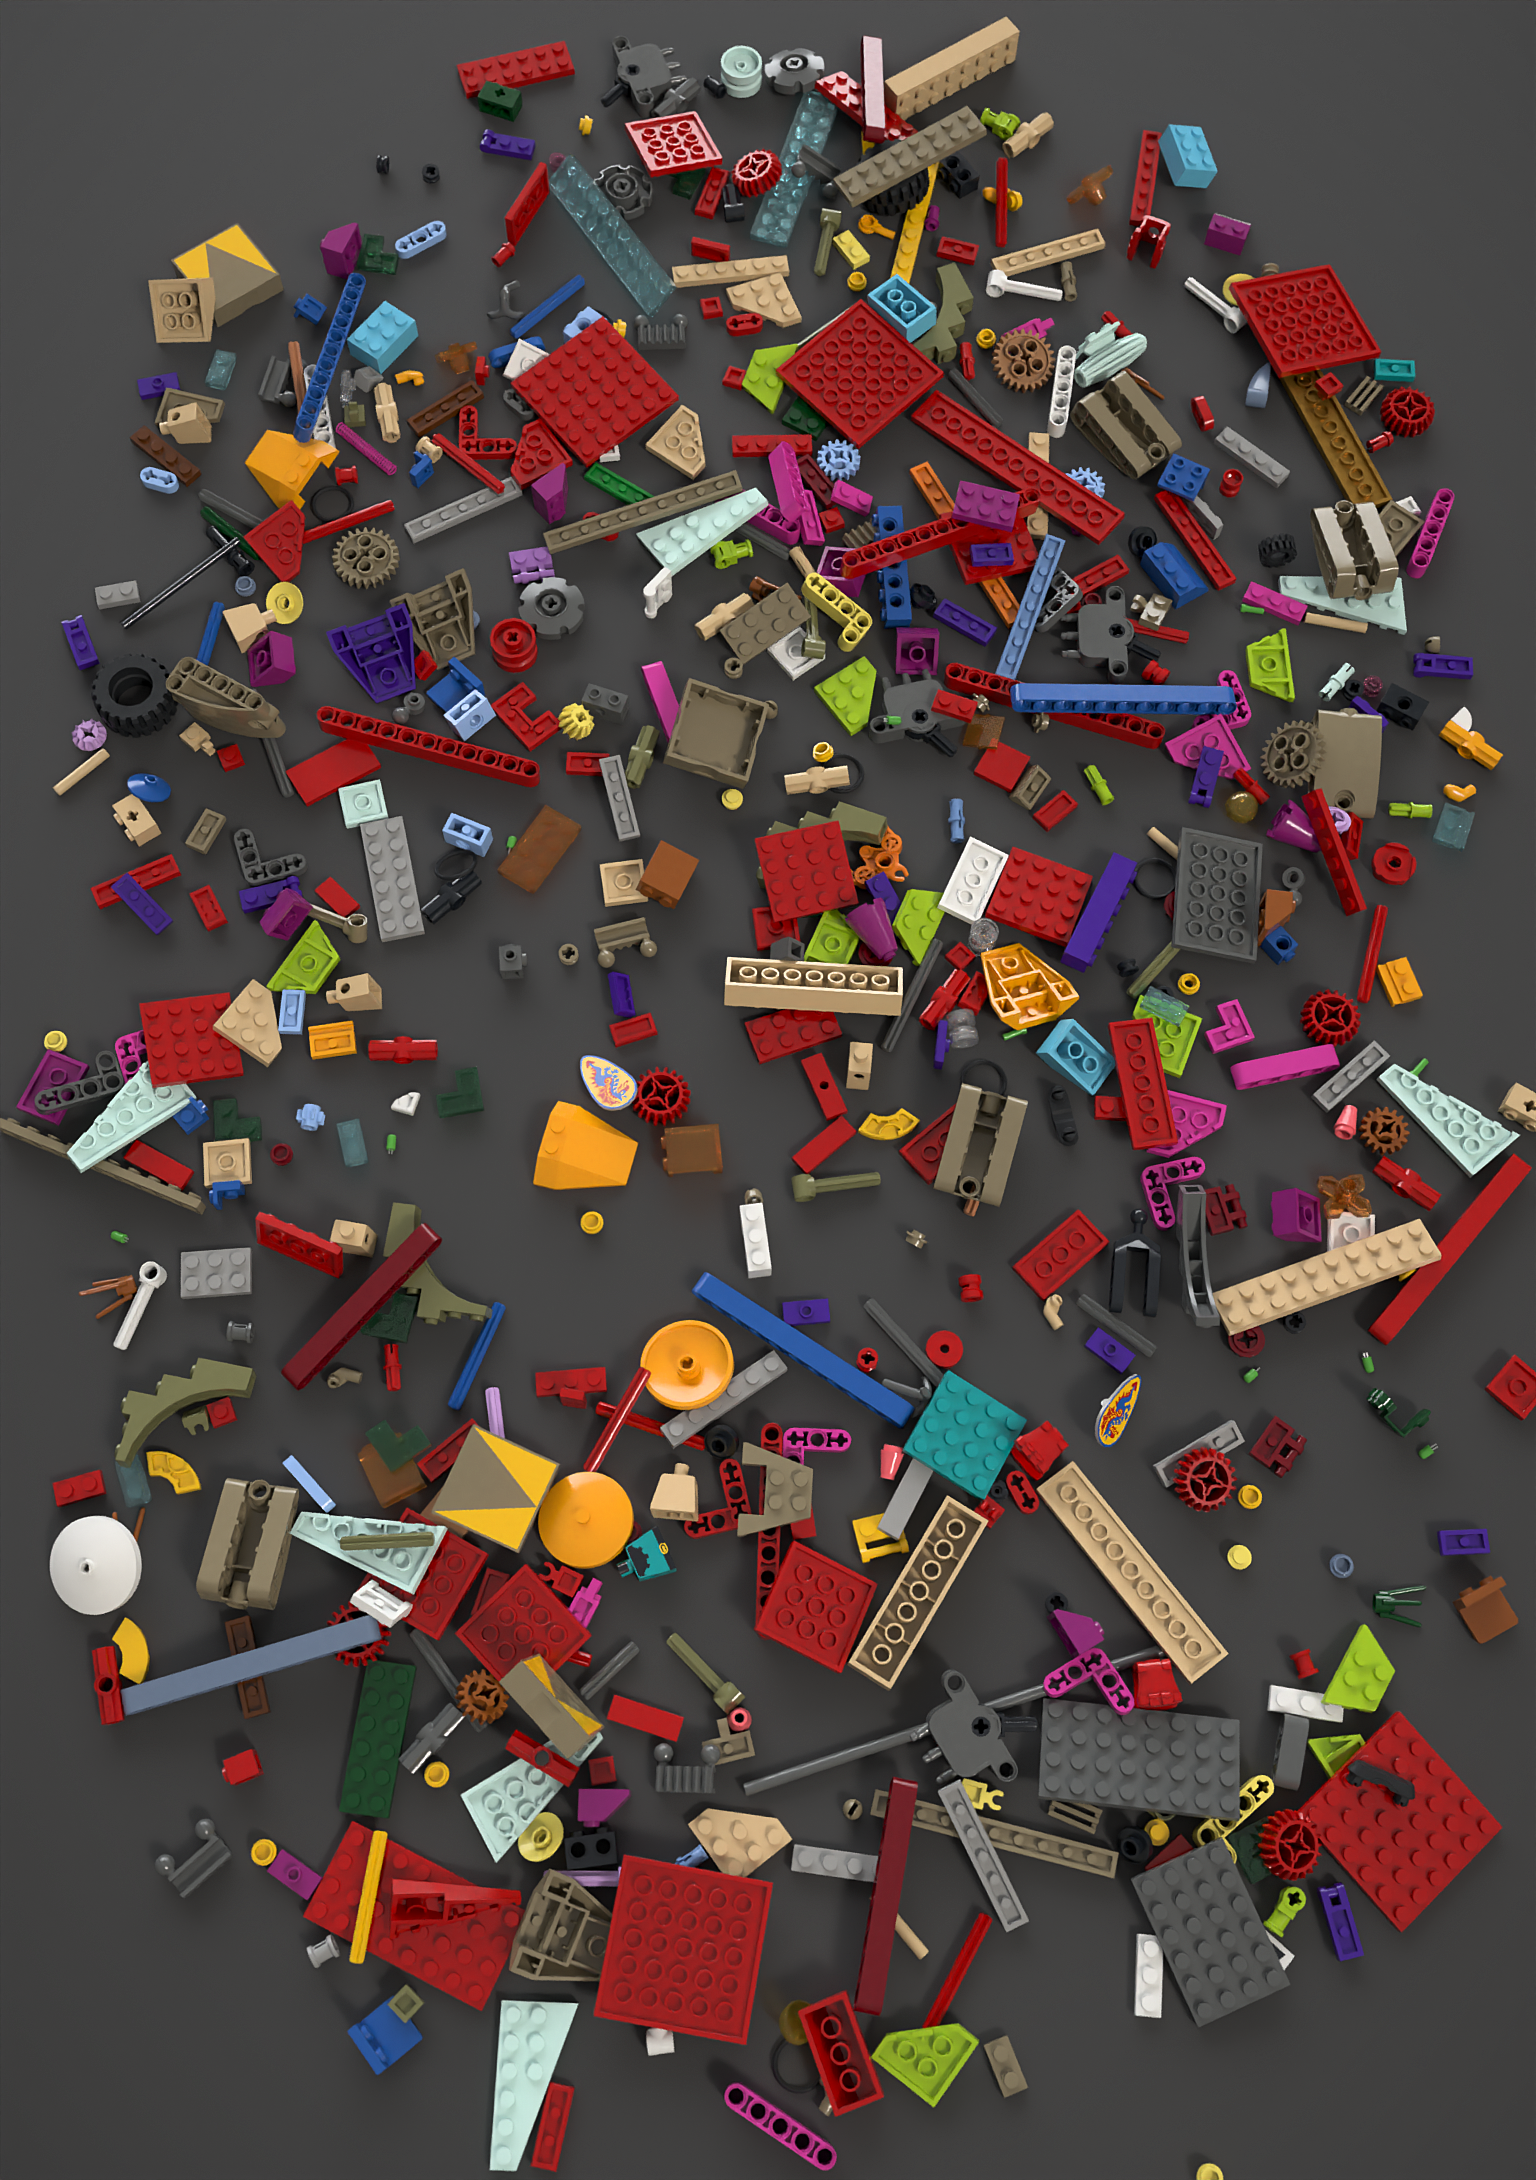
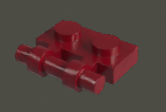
(1217, 1214)
(1271, 1443)

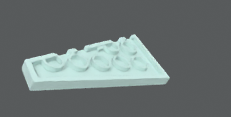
(689, 536)
(1381, 609)
(127, 1117)
(1451, 1123)
(395, 1565)
(515, 1797)
(527, 2056)

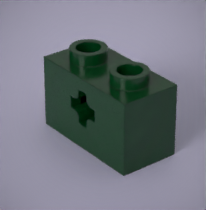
(500, 101)

